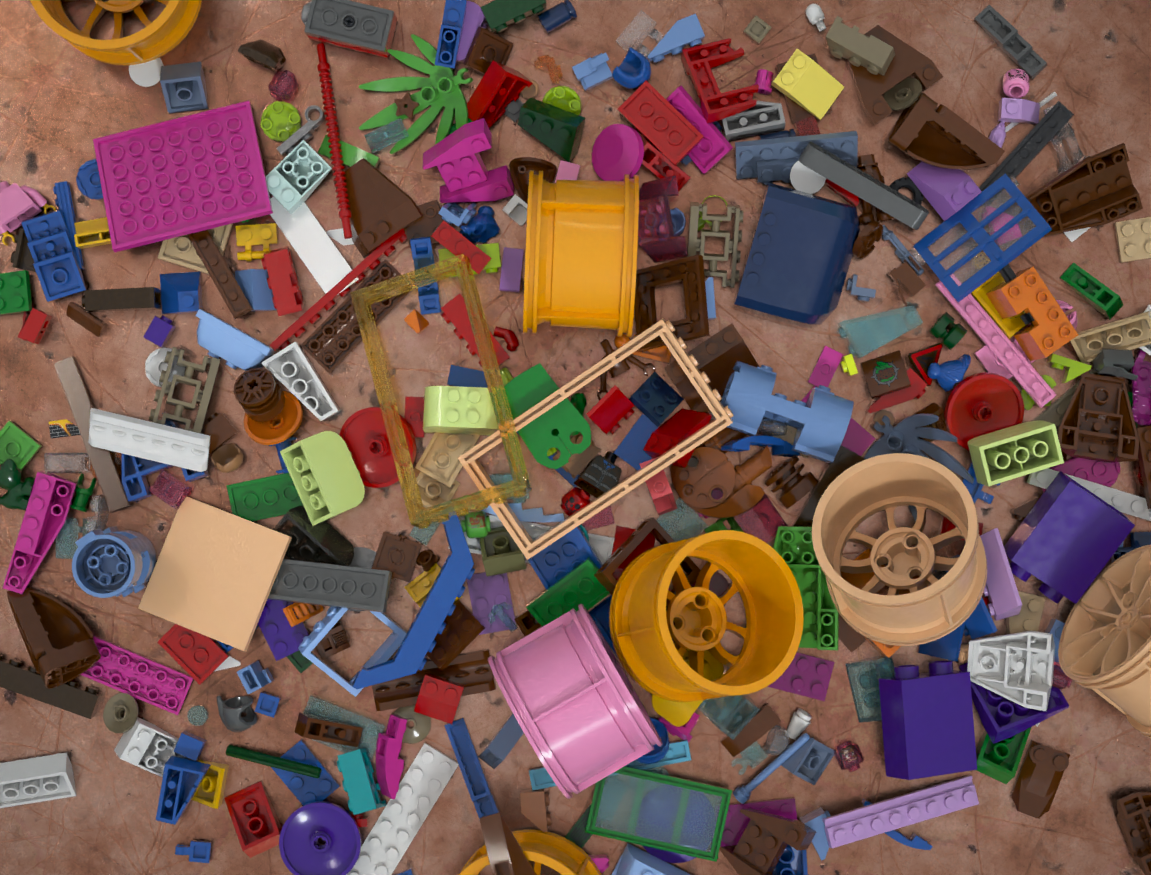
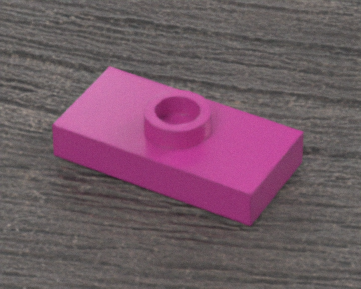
(825, 367)

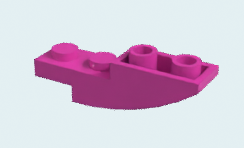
(388, 763)

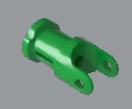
(82, 494)

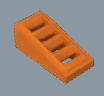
(302, 611)

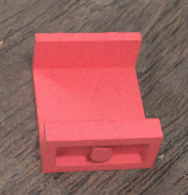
(660, 491)

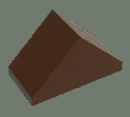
(527, 622)

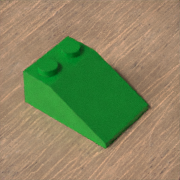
(1001, 758)

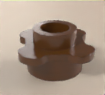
(427, 560)

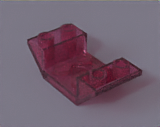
(655, 221)

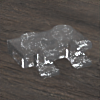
(637, 31)

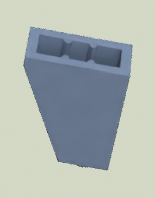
(502, 742)

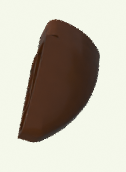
(942, 137)
(54, 636)

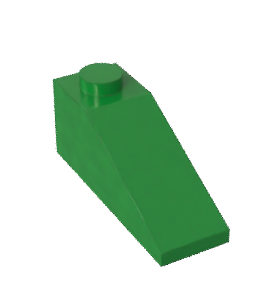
(1092, 291)

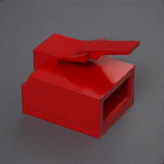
(34, 325)

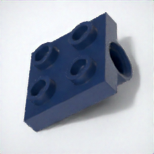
(656, 399)

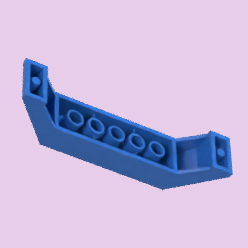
(430, 616)

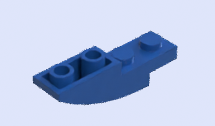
(450, 33)

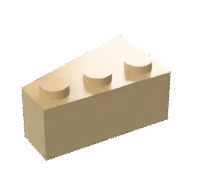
(1029, 615)

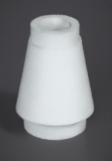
(798, 723)

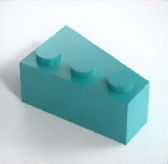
(359, 781)

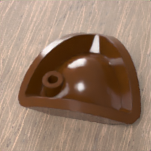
(520, 171)

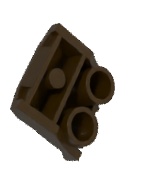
(264, 53)

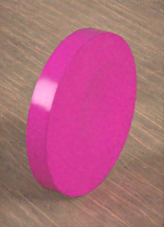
(617, 152)

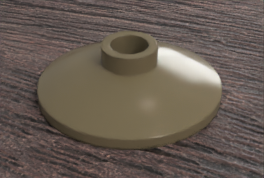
(903, 94)
(114, 713)
(421, 724)

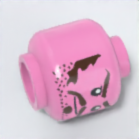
(1016, 83)

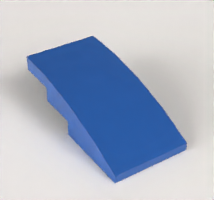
(54, 255)

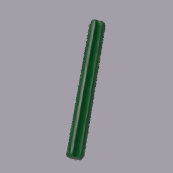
(273, 761)

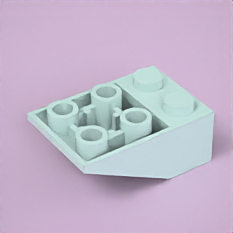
(297, 176)

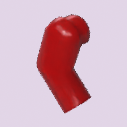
(509, 337)

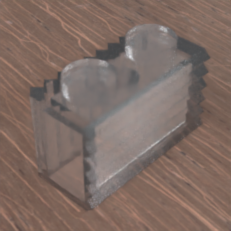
(66, 463)

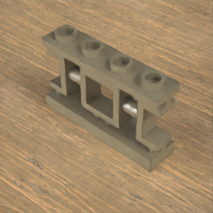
(730, 245)
(200, 396)

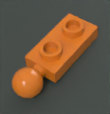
(660, 354)

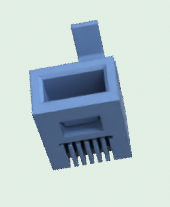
(593, 71)
(254, 677)

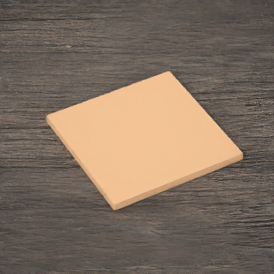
(215, 573)

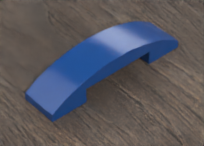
(423, 256)
(779, 446)
(914, 841)

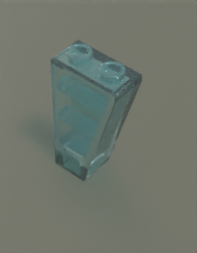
(876, 330)

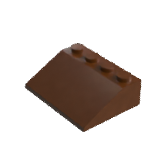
(716, 359)

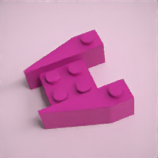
(464, 169)

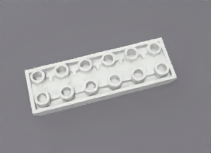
(149, 440)

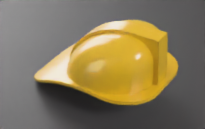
(680, 712)

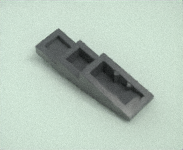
(1010, 41)

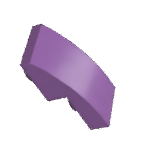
(511, 269)

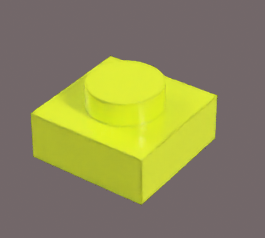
(848, 365)

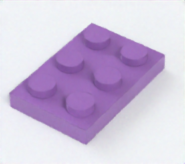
(486, 593)

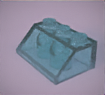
(864, 683)

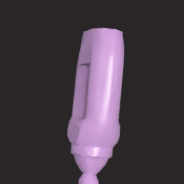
(998, 134)

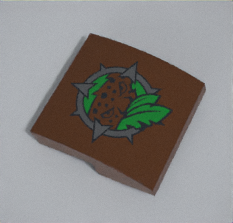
(885, 374)

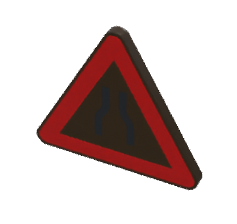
(923, 358)

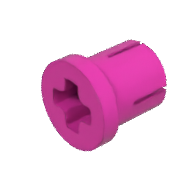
(764, 81)

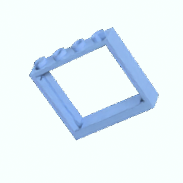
(322, 627)

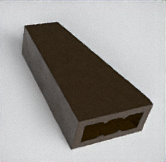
(122, 299)

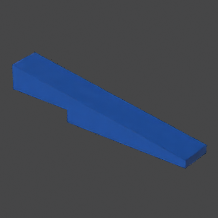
(471, 768)

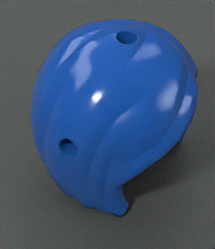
(633, 70)

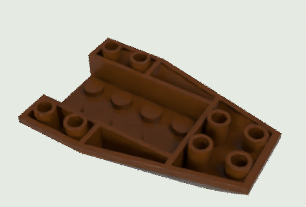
(1088, 193)

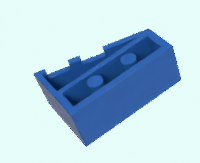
(178, 787)

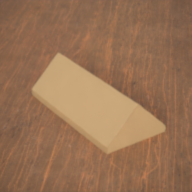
(1118, 335)

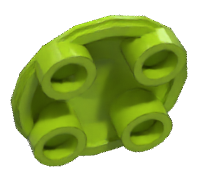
(563, 98)
(280, 121)

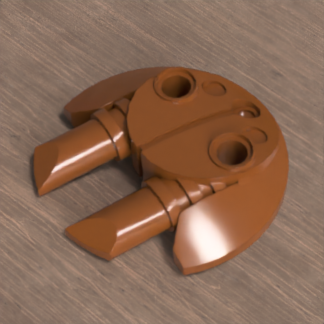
(717, 473)

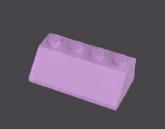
(1000, 581)

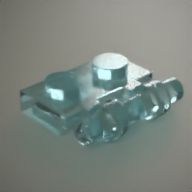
(67, 537)

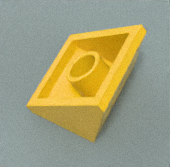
(212, 786)

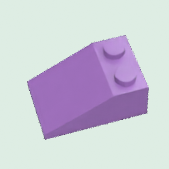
(944, 188)

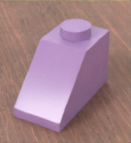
(1018, 111)

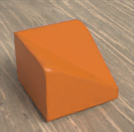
(416, 321)

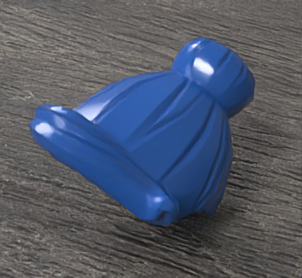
(481, 226)
(949, 372)

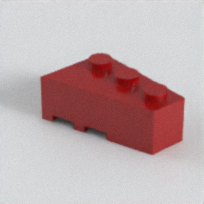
(495, 92)
(283, 281)

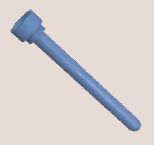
(743, 793)

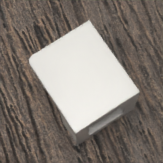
(516, 210)

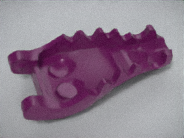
(1141, 389)

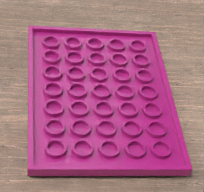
(182, 176)

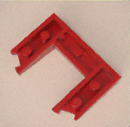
(698, 65)

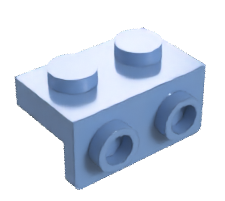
(456, 214)

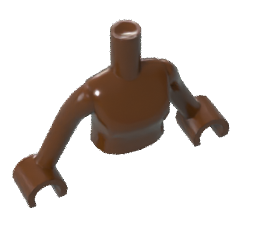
(619, 368)

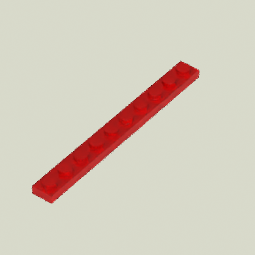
(328, 300)

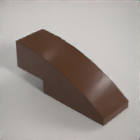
(755, 729)

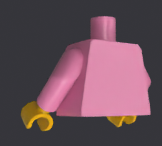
(18, 205)

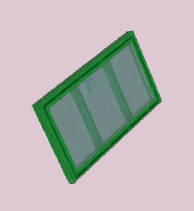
(660, 812)

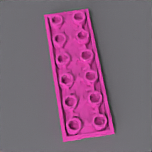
(139, 676)

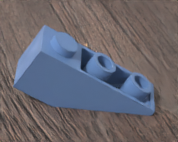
(682, 34)

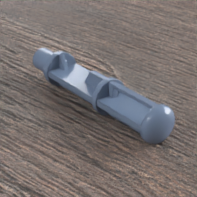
(901, 250)

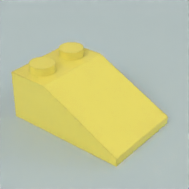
(808, 84)

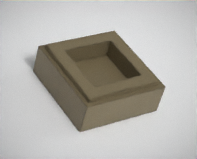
(757, 29)

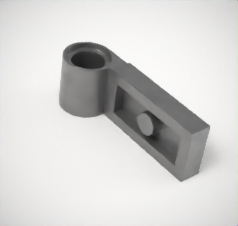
(303, 133)

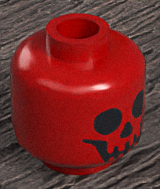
(574, 500)

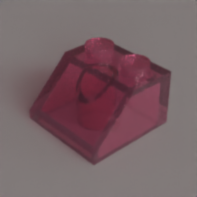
(761, 520)

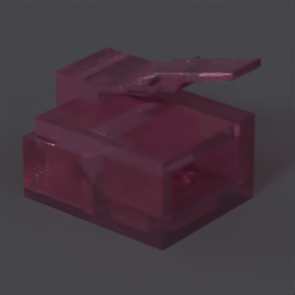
(170, 489)

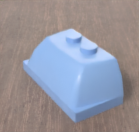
(230, 343)
(638, 862)

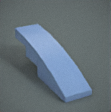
(530, 515)

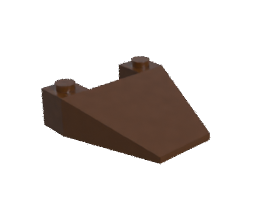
(904, 64)

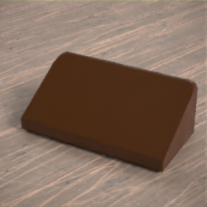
(85, 319)

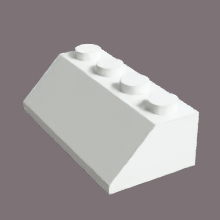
(36, 780)

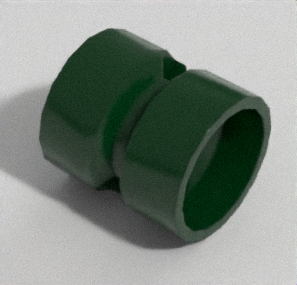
(953, 336)

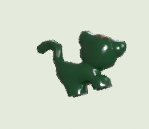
(18, 491)

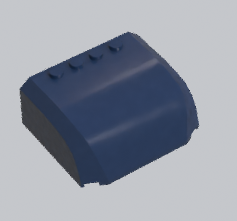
(798, 256)

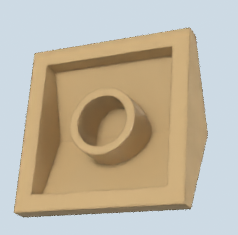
(433, 491)

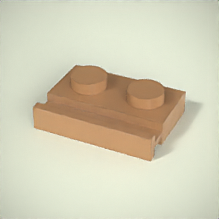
(579, 461)

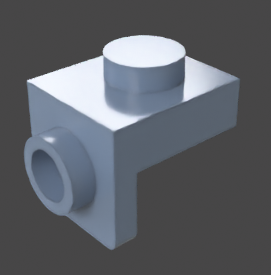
(862, 294)

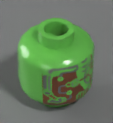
(476, 524)

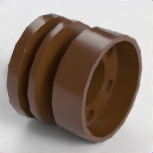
(259, 394)
(791, 482)

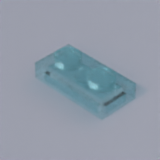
(386, 135)

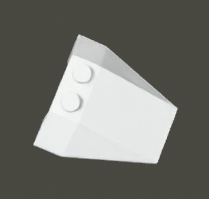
(1015, 666)

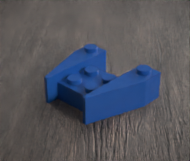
(135, 471)

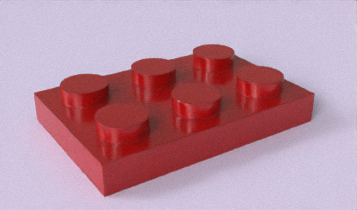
(193, 652)

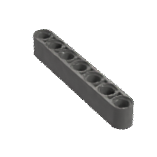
(863, 185)

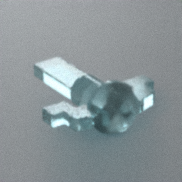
(498, 610)

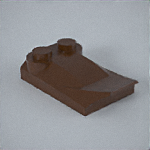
(1039, 779)

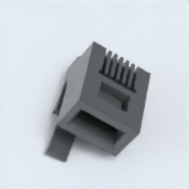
(1114, 363)

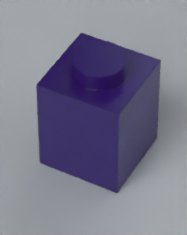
(160, 330)

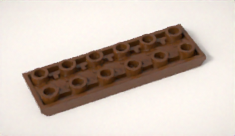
(341, 331)
(466, 669)

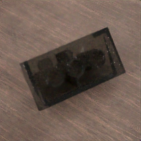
(314, 543)

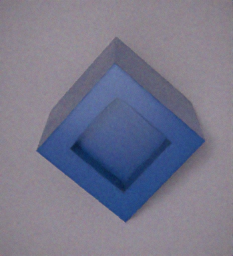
(190, 745)

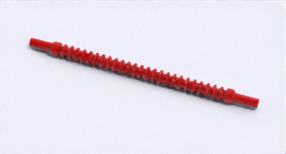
(344, 213)

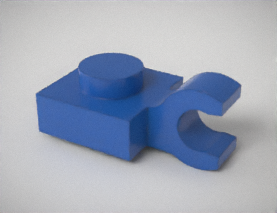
(198, 851)

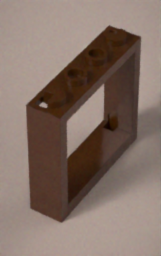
(648, 526)

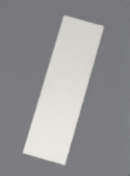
(312, 245)

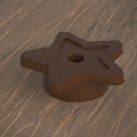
(401, 110)

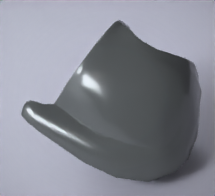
(231, 710)

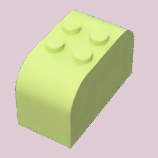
(458, 410)
(1015, 452)
(324, 475)

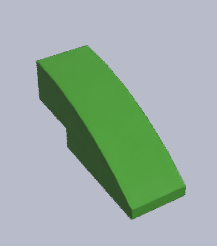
(350, 153)

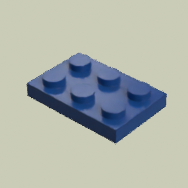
(304, 787)

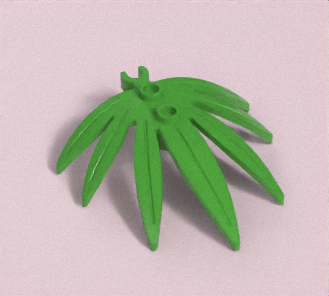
(438, 90)

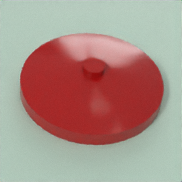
(982, 406)
(370, 447)

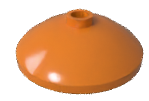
(268, 431)

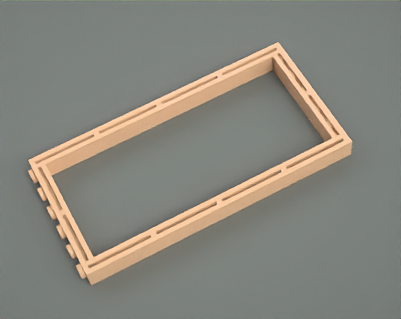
(700, 382)

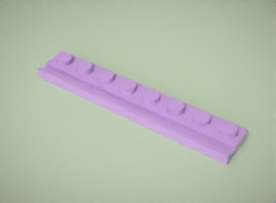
(900, 811)

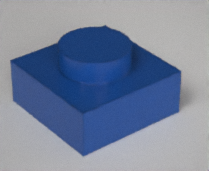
(267, 704)

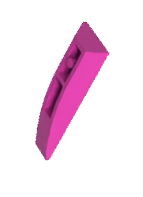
(40, 527)

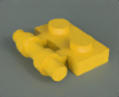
(255, 235)

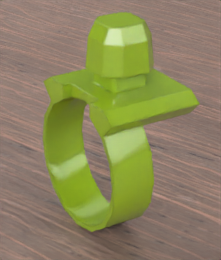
(701, 222)

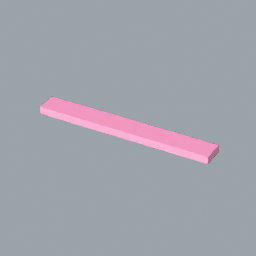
(1001, 347)

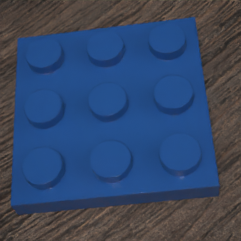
(562, 557)

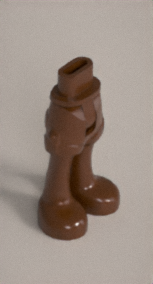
(869, 166)

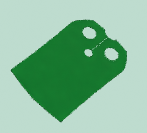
(528, 390)

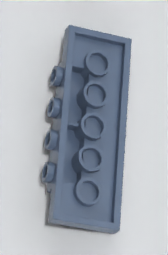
(774, 158)

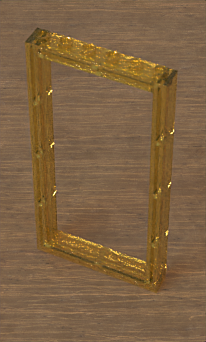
(361, 299)

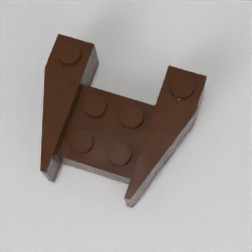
(765, 842)

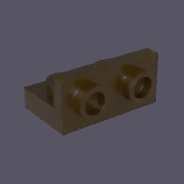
(22, 256)

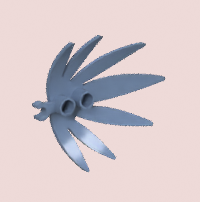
(904, 439)

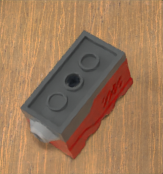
(350, 25)

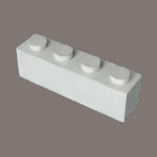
(301, 379)

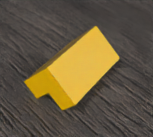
(92, 233)

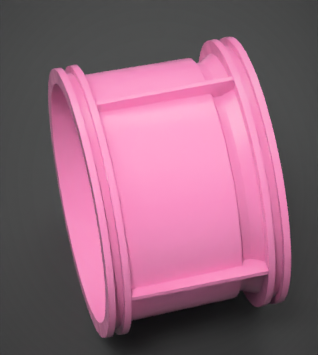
(574, 701)

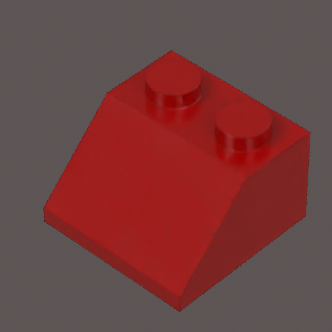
(439, 698)

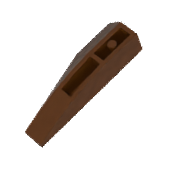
(502, 847)

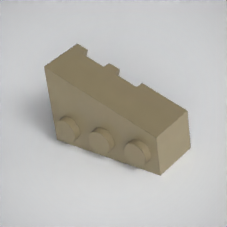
(859, 48)

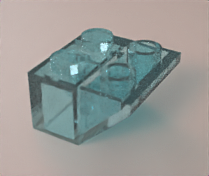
(729, 713)

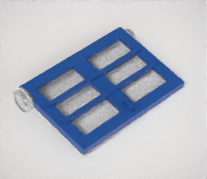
(981, 237)

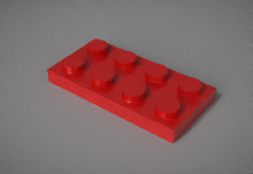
(660, 123)

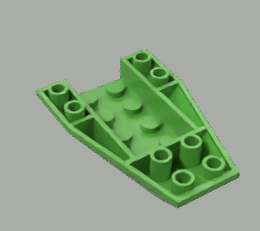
(819, 611)

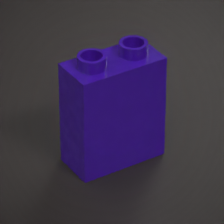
(1066, 539)
(927, 721)

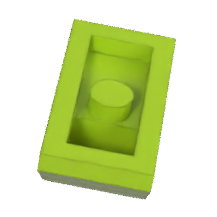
(1073, 367)

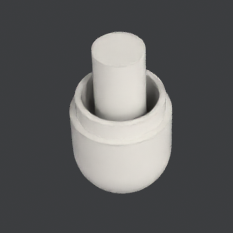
(815, 16)

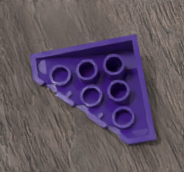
(1006, 718)

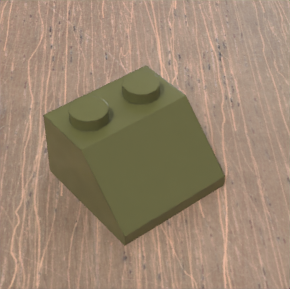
(501, 553)

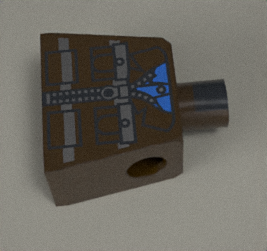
(599, 475)

